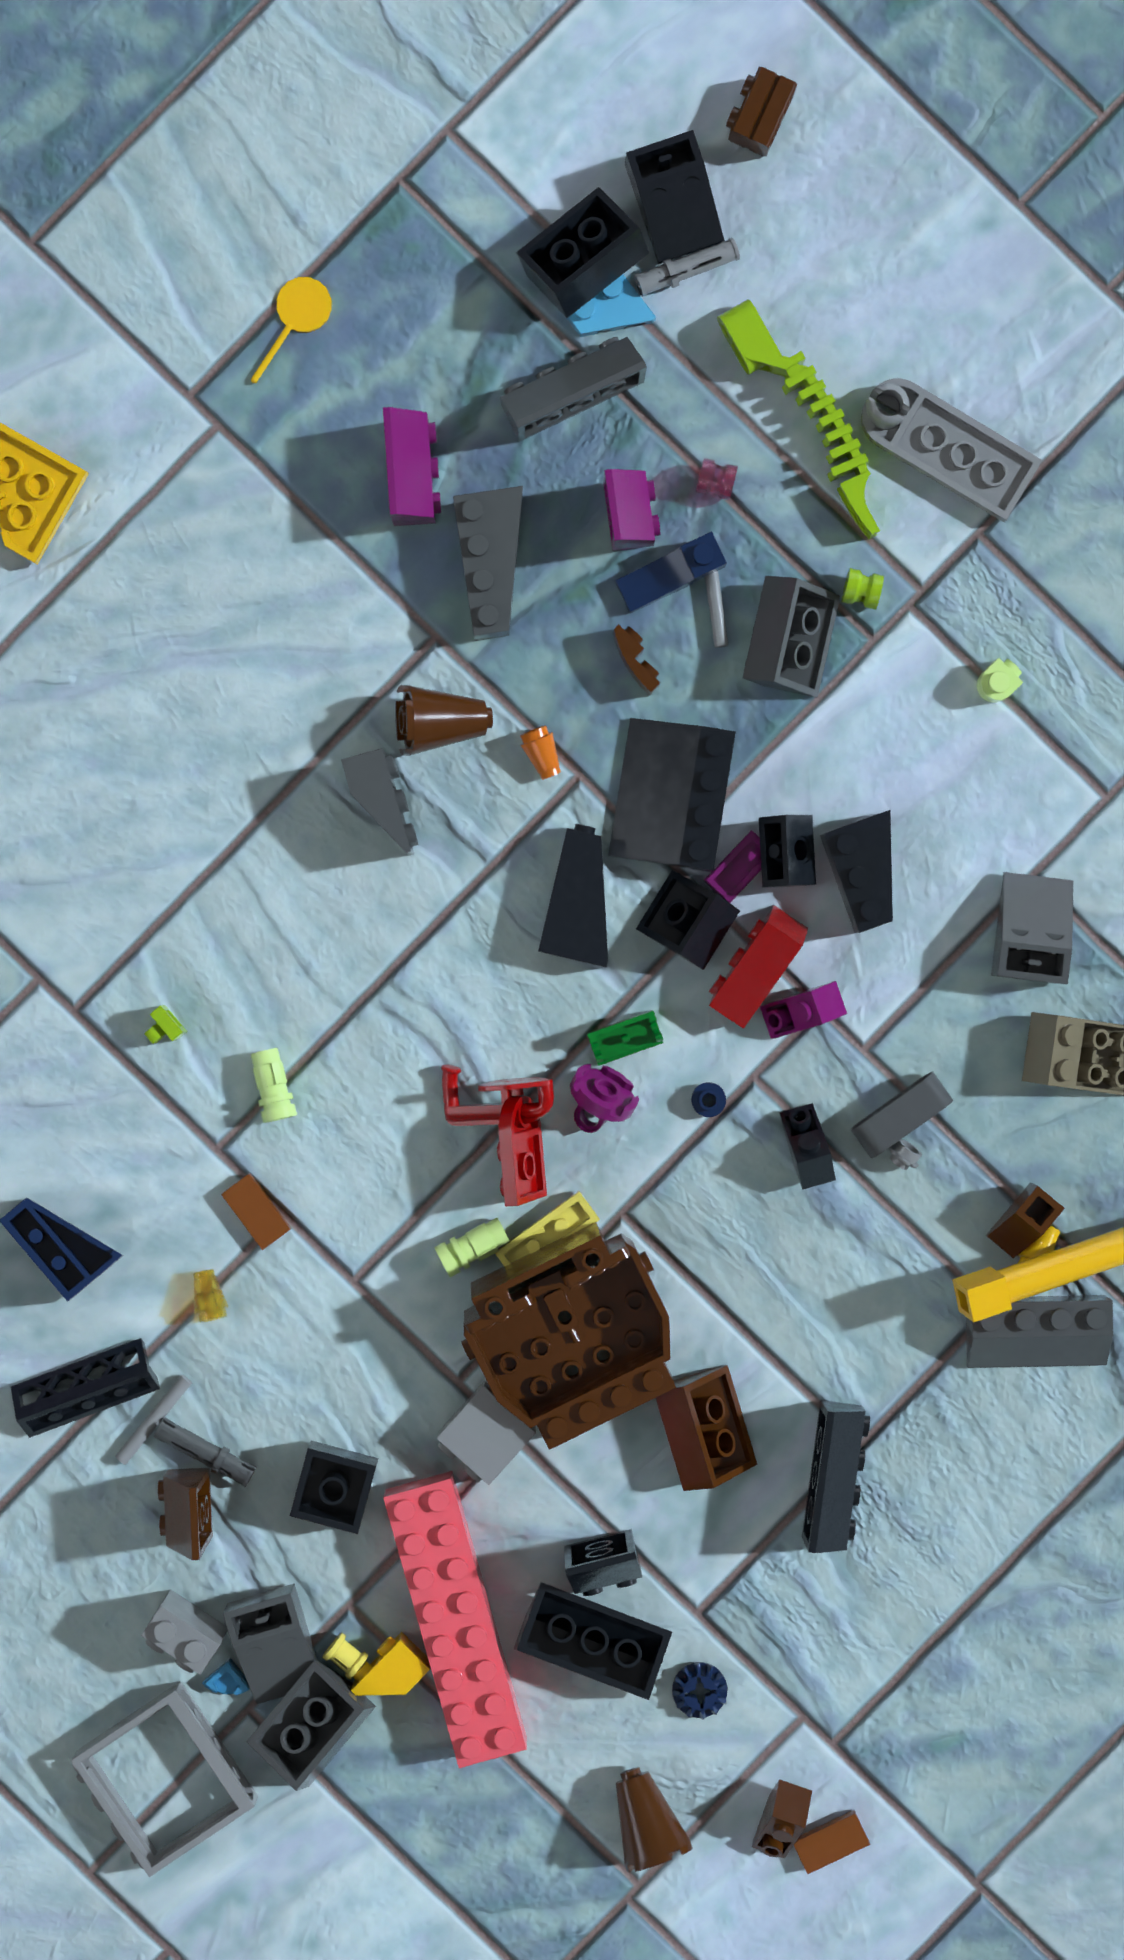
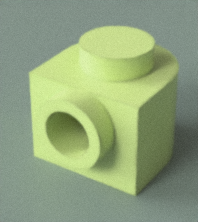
(999, 680)

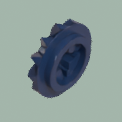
(686, 1681)

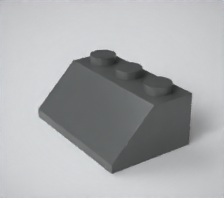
(791, 635)
(310, 1725)

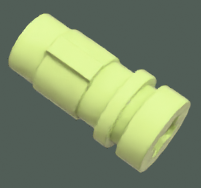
(271, 1083)
(475, 1244)

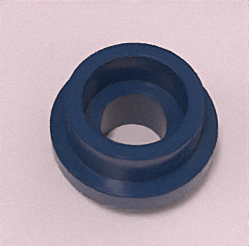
(700, 1091)

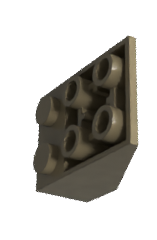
(1075, 1053)

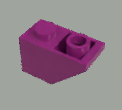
(803, 1010)

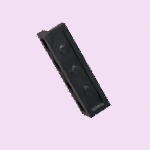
(84, 1395)

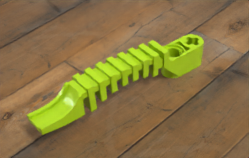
(758, 351)

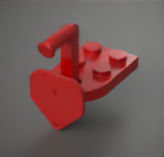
(519, 1129)

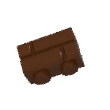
(762, 110)

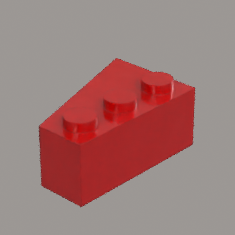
(757, 966)

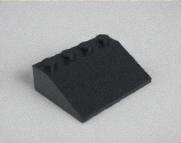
(672, 794)

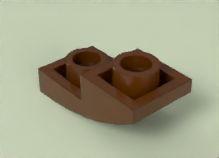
(629, 648)

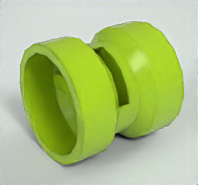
(862, 588)

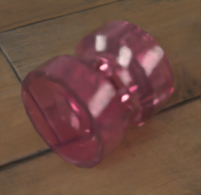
(716, 479)

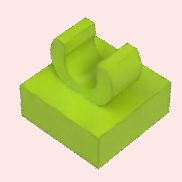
(165, 1025)

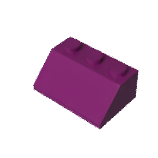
(411, 466)

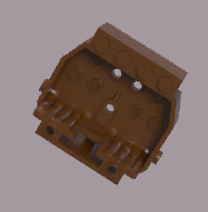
(528, 1348)

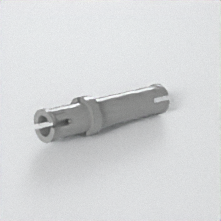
(675, 271)

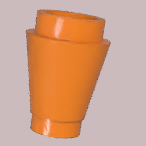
(541, 751)

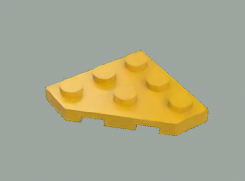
(34, 493)

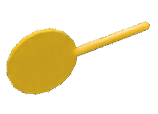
(302, 307)

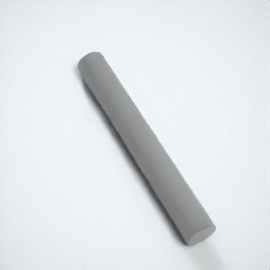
(716, 610)
(153, 1419)

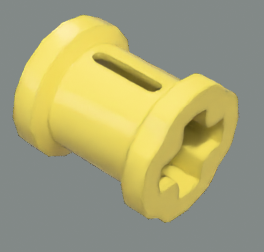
(345, 1656)

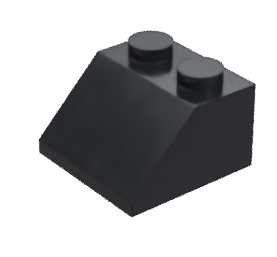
(688, 919)

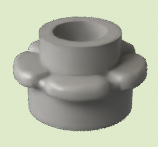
(905, 1154)

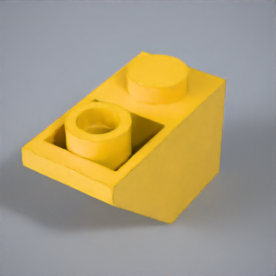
(394, 1670)

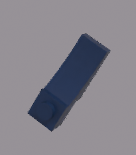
(671, 572)

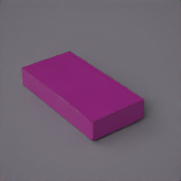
(736, 868)

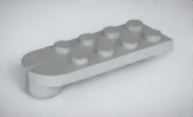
(948, 446)

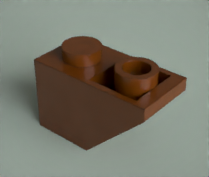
(1025, 1220)
(782, 1819)

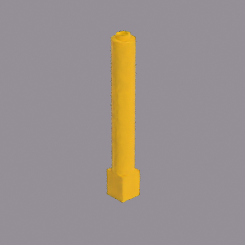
(993, 1291)

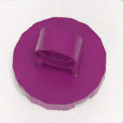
(602, 1094)

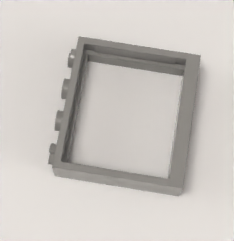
(209, 1744)

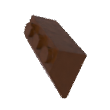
(706, 1429)

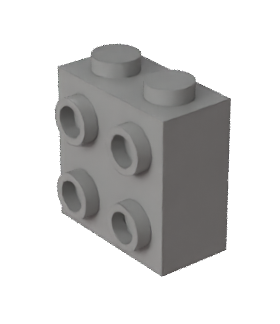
(484, 1435)
(184, 1633)

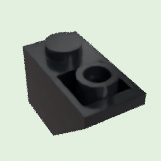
(808, 1146)

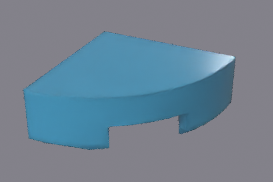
(227, 1680)

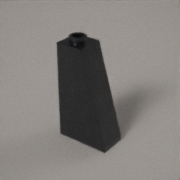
(577, 903)

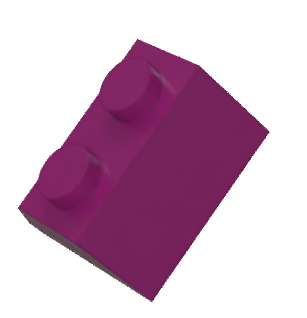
(629, 509)

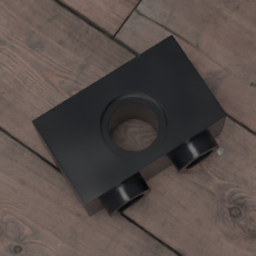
(787, 851)

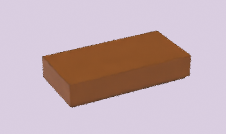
(256, 1211)
(831, 1842)

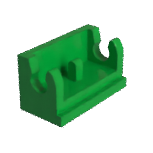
(625, 1037)

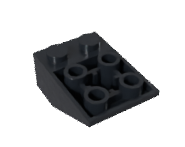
(674, 196)

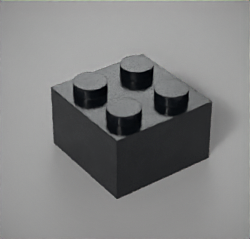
(334, 1487)

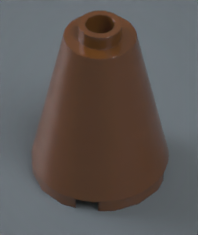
(438, 719)
(647, 1822)

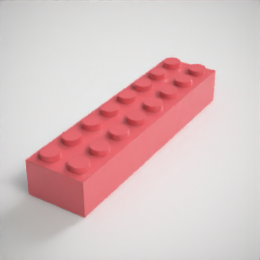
(455, 1619)

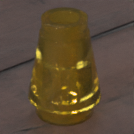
(208, 1297)

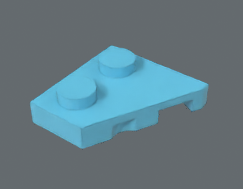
(612, 310)

